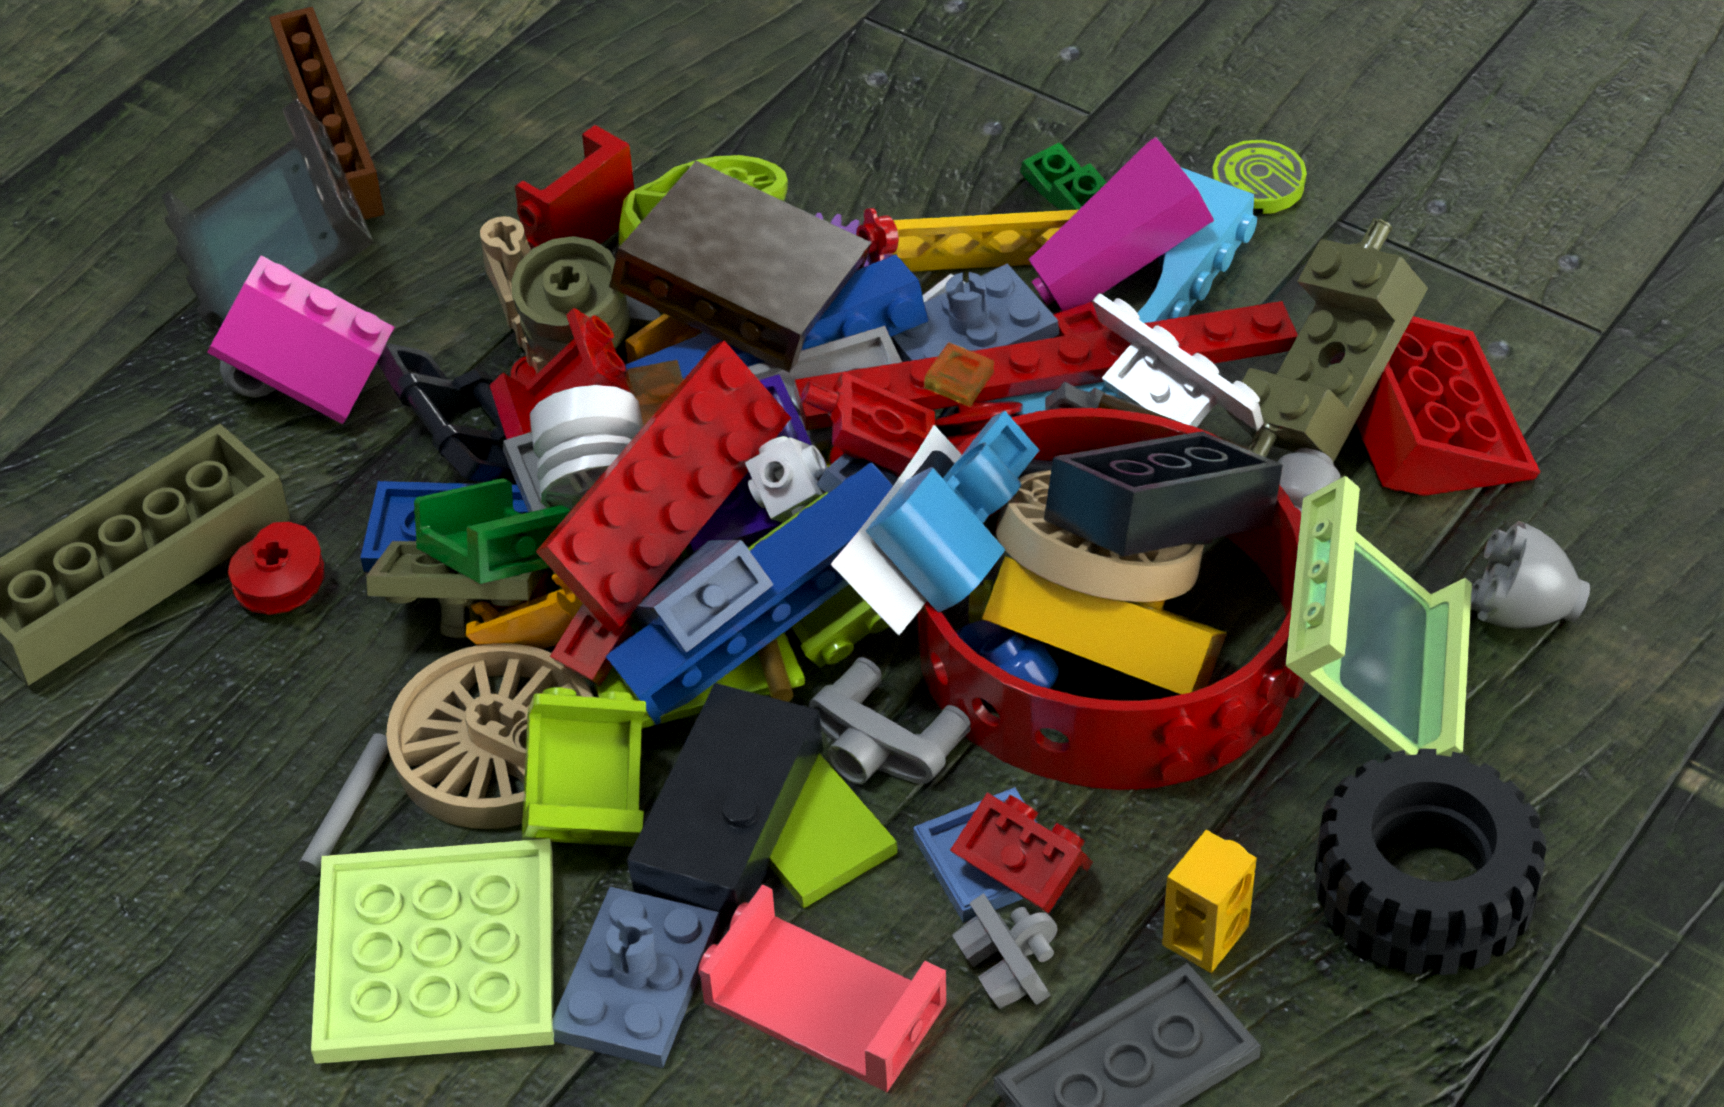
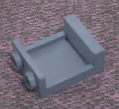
(703, 592)

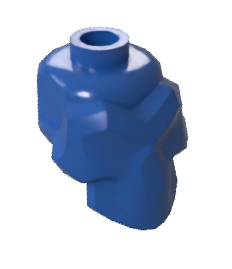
(1011, 652)

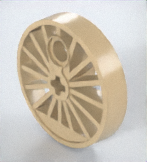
(1083, 564)
(473, 739)

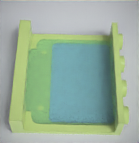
(1375, 634)

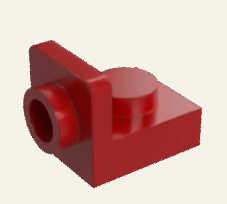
(587, 643)

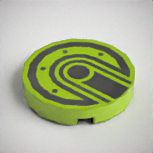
(1264, 169)

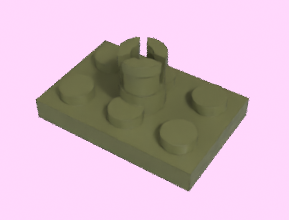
(409, 574)

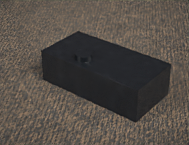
(1162, 493)
(726, 801)

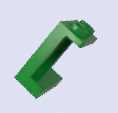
(481, 531)

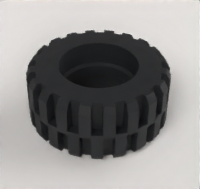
(1419, 919)

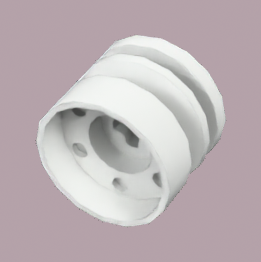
(579, 437)

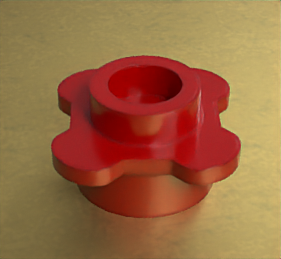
(879, 231)

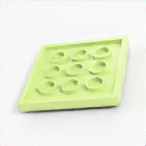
(434, 951)

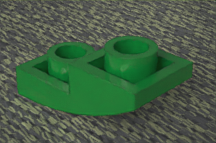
(1061, 178)

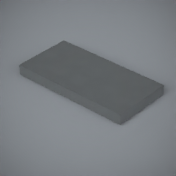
(1139, 1053)

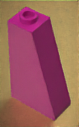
(1120, 229)

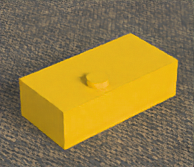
(1115, 633)

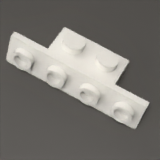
(1166, 378)

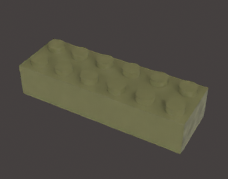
(132, 550)

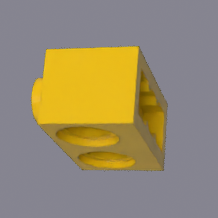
(1208, 900)

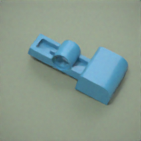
(936, 522)

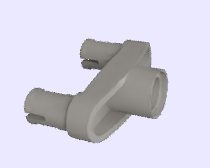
(872, 742)

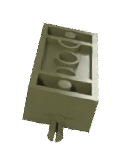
(1359, 310)

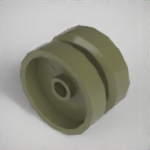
(564, 277)

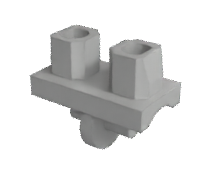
(1015, 974)

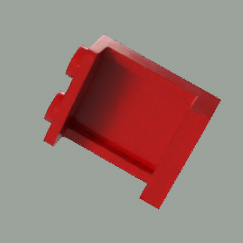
(583, 200)
(583, 362)

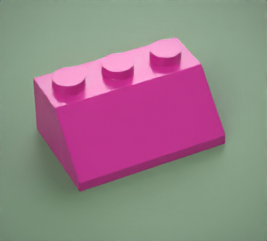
(301, 339)

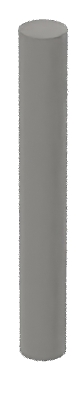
(345, 804)

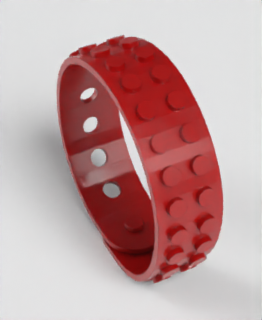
(1113, 740)

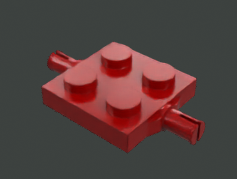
(872, 421)

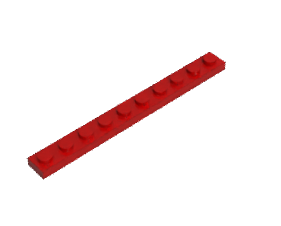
(1075, 358)

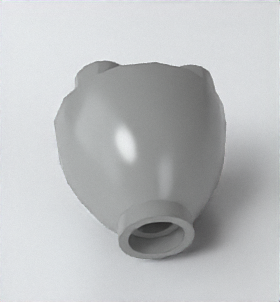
(1527, 581)

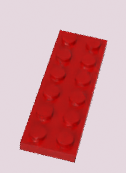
(663, 486)

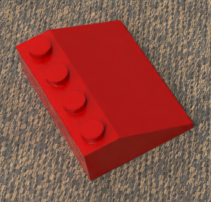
(1441, 416)

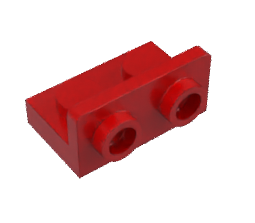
(1020, 852)

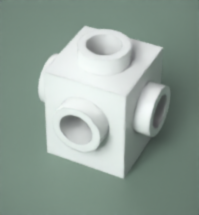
(786, 476)

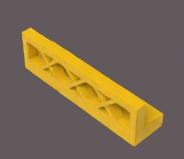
(976, 239)

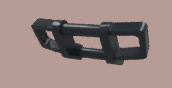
(428, 391)

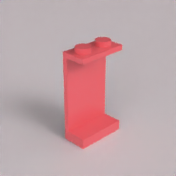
(820, 994)

